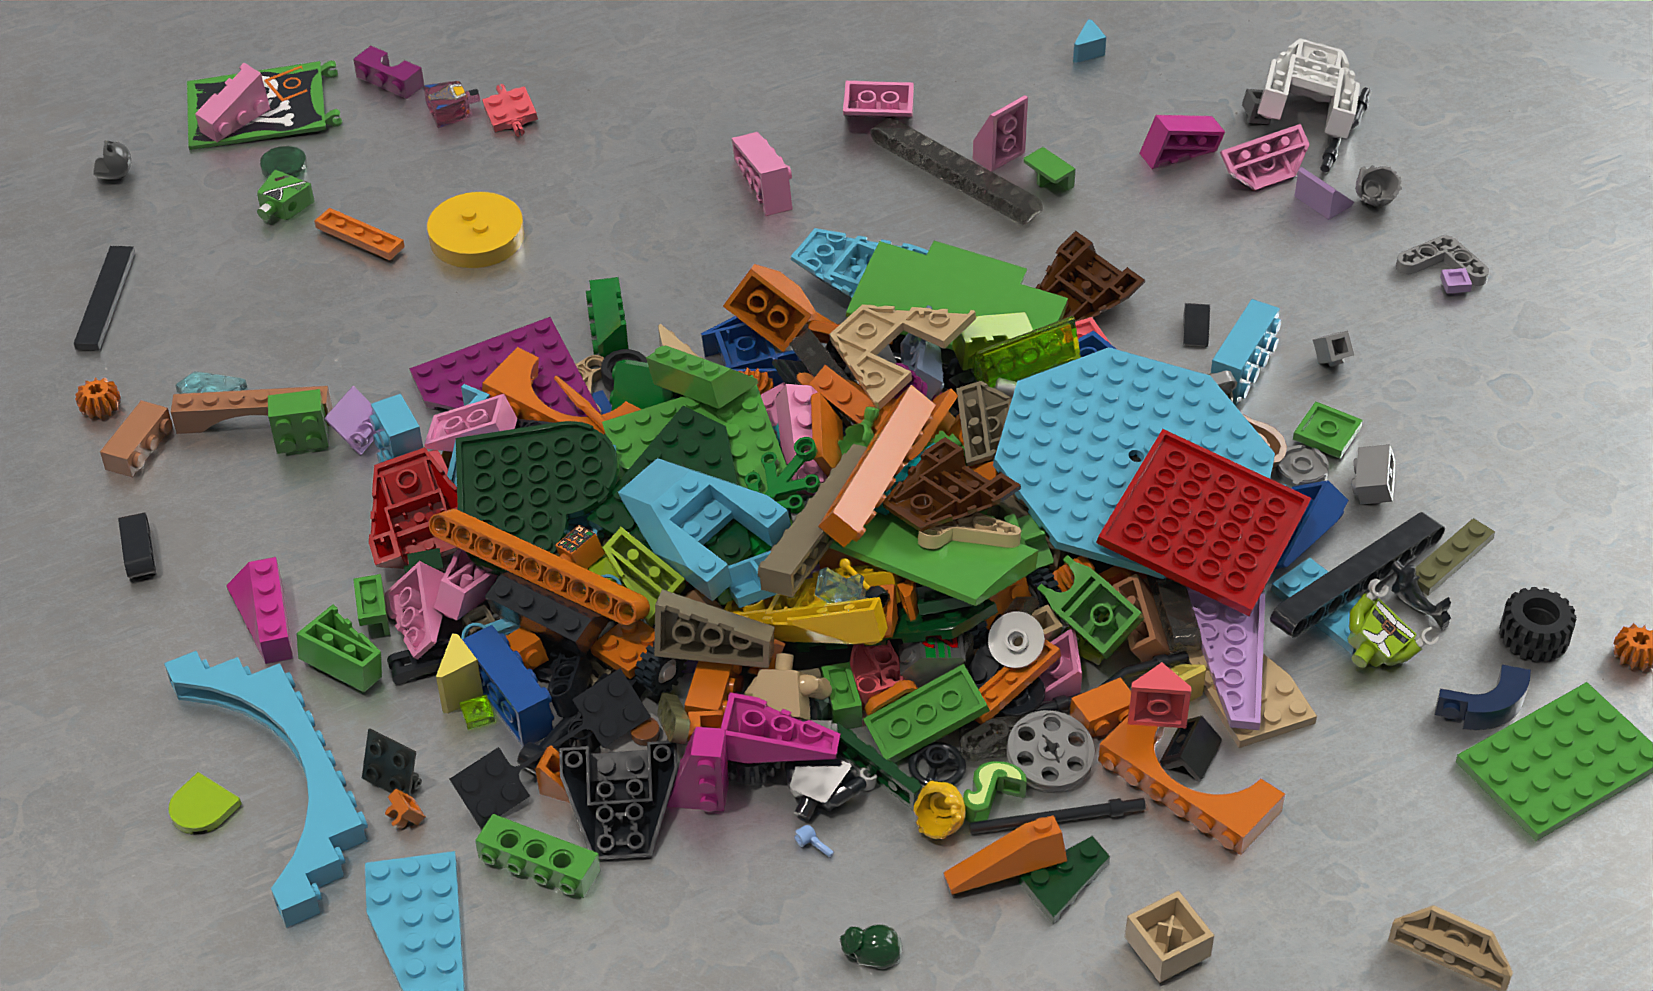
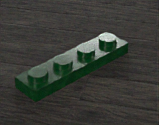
(888, 773)

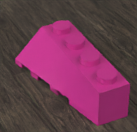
(261, 601)

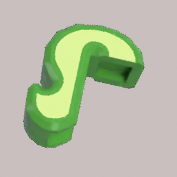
(988, 780)

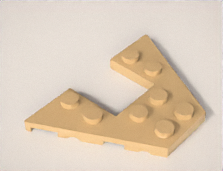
(874, 327)

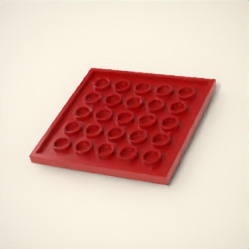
(1204, 521)

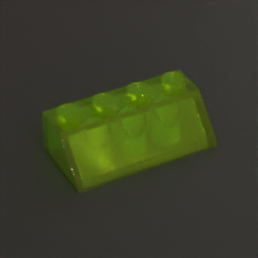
(1028, 353)

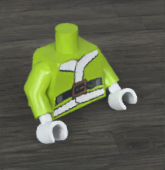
(1380, 634)

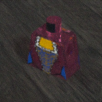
(449, 102)

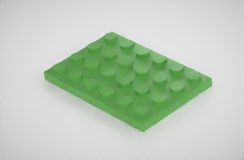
(1560, 761)

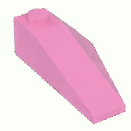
(412, 607)

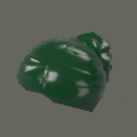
(873, 946)

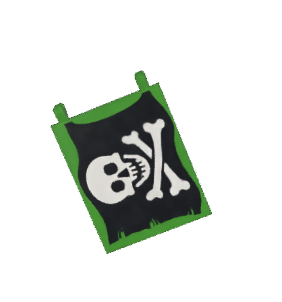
(293, 116)

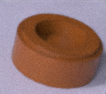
(646, 732)

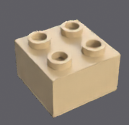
(1169, 936)

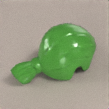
(860, 433)

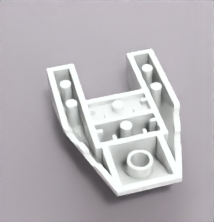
(1316, 73)

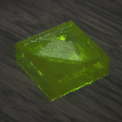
(477, 712)

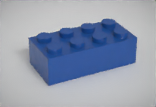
(511, 687)

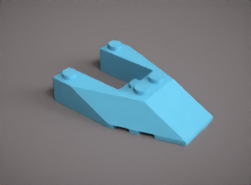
(686, 508)

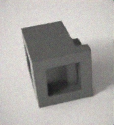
(1251, 104)

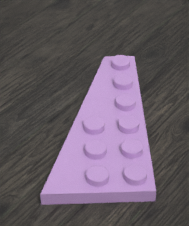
(1234, 656)

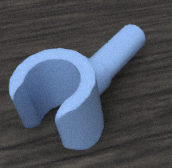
(807, 835)

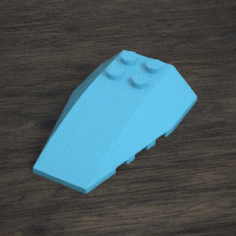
(839, 259)

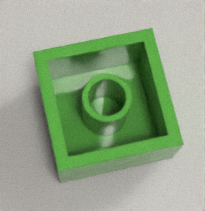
(298, 421)

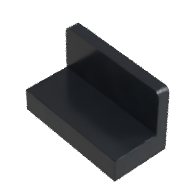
(1192, 747)

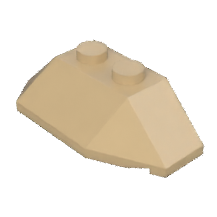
(1454, 945)

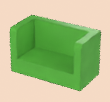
(844, 697)

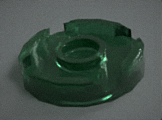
(284, 159)

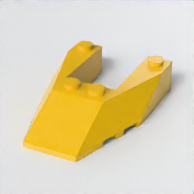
(814, 620)

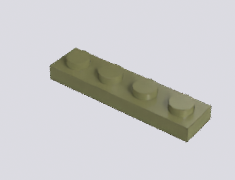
(1453, 555)

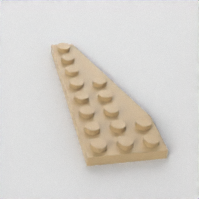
(1281, 702)

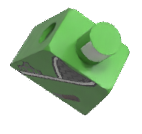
(283, 196)

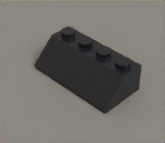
(546, 613)

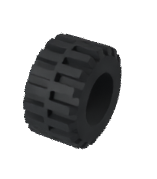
(1537, 624)

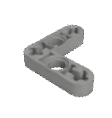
(1444, 249)

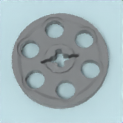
(1057, 741)

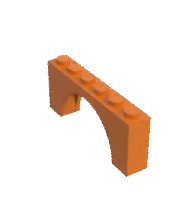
(515, 379)
(1229, 818)

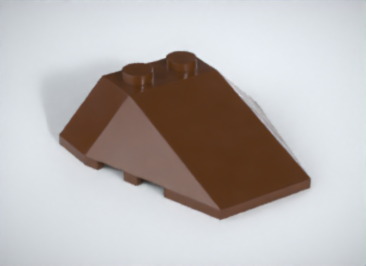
(1087, 279)
(945, 489)

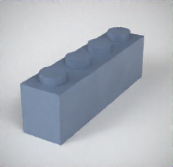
(925, 361)

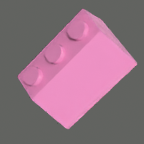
(878, 99)

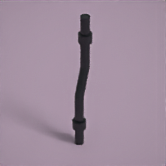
(1331, 153)
(1063, 703)

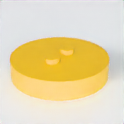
(475, 229)

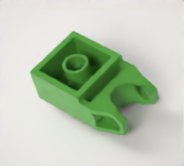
(1086, 601)

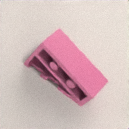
(462, 587)

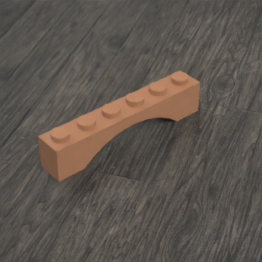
(202, 410)

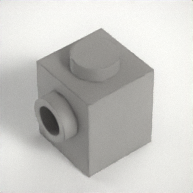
(1333, 348)

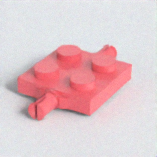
(510, 109)

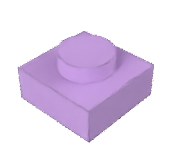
(1456, 280)

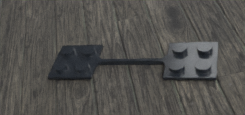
(494, 784)

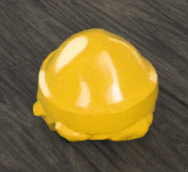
(939, 810)

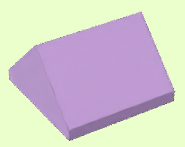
(1320, 195)

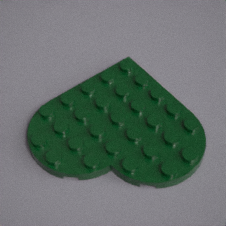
(534, 480)

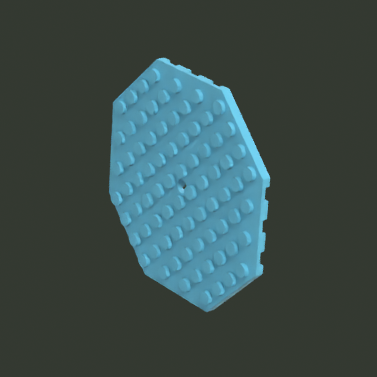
(1084, 419)

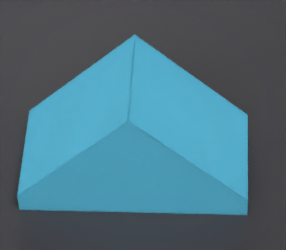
(1090, 43)

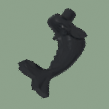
(1409, 592)

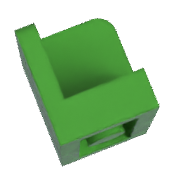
(1051, 169)
(1033, 537)
(371, 601)

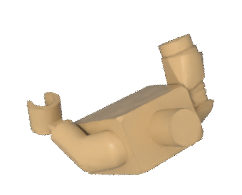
(788, 688)

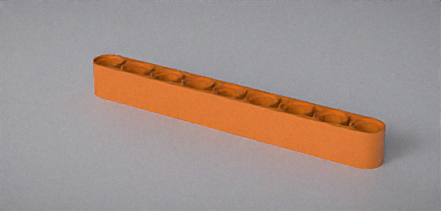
(548, 576)

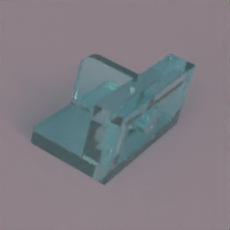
(836, 588)

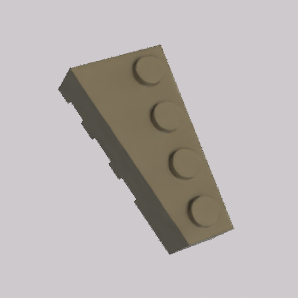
(709, 634)

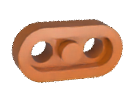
(890, 695)

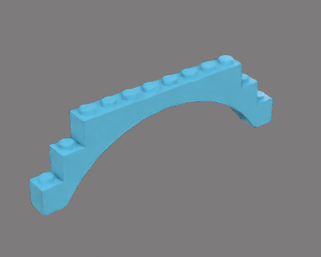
(331, 814)

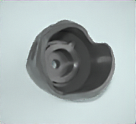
(115, 161)

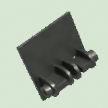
(389, 764)

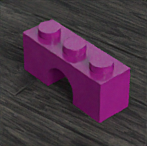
(401, 79)

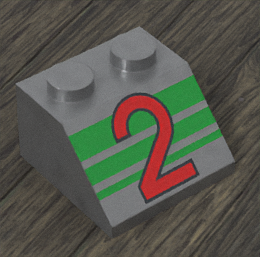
(930, 658)

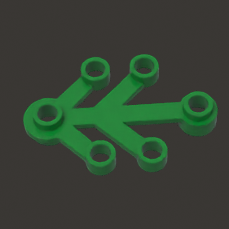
(781, 485)

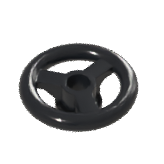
(938, 759)

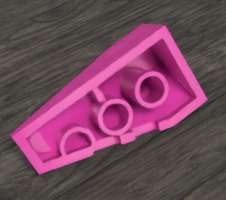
(768, 735)

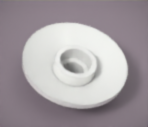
(1004, 633)

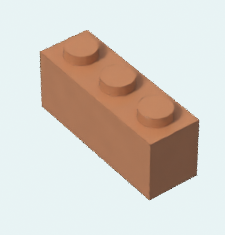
(136, 438)
(1148, 637)

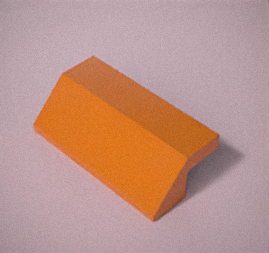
(941, 421)

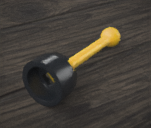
(871, 592)

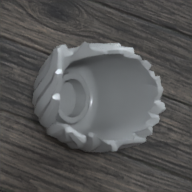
(1377, 185)

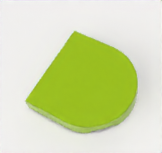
(201, 805)

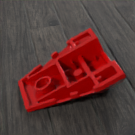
(404, 500)

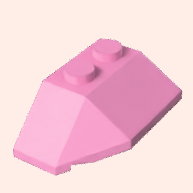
(1267, 158)

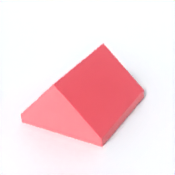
(1159, 699)

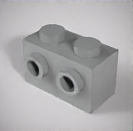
(1374, 474)

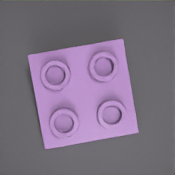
(352, 420)

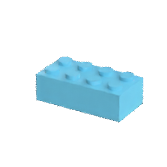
(1248, 346)

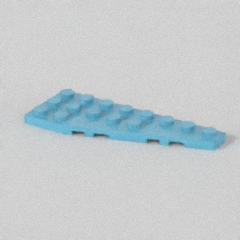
(418, 919)

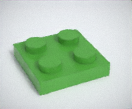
(1327, 429)

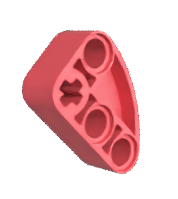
(874, 669)

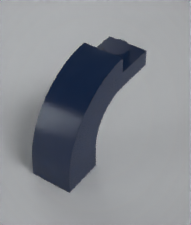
(1490, 708)

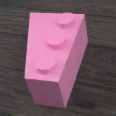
(234, 106)

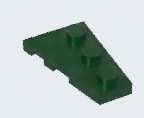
(1059, 884)

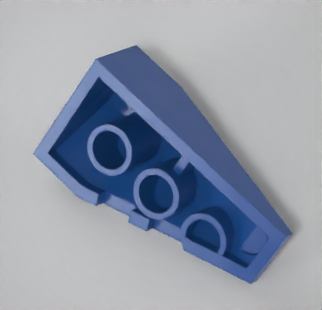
(1322, 513)

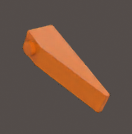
(1017, 853)

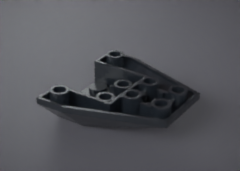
(620, 796)

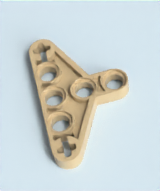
(972, 529)

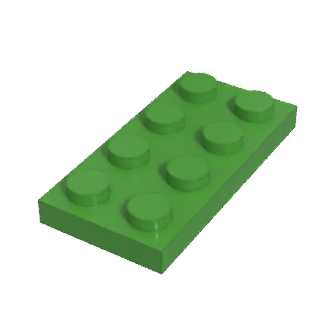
(926, 714)

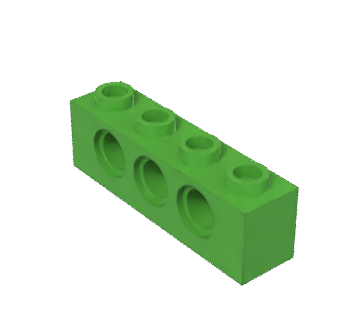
(538, 856)

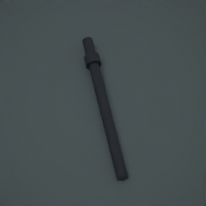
(1114, 808)

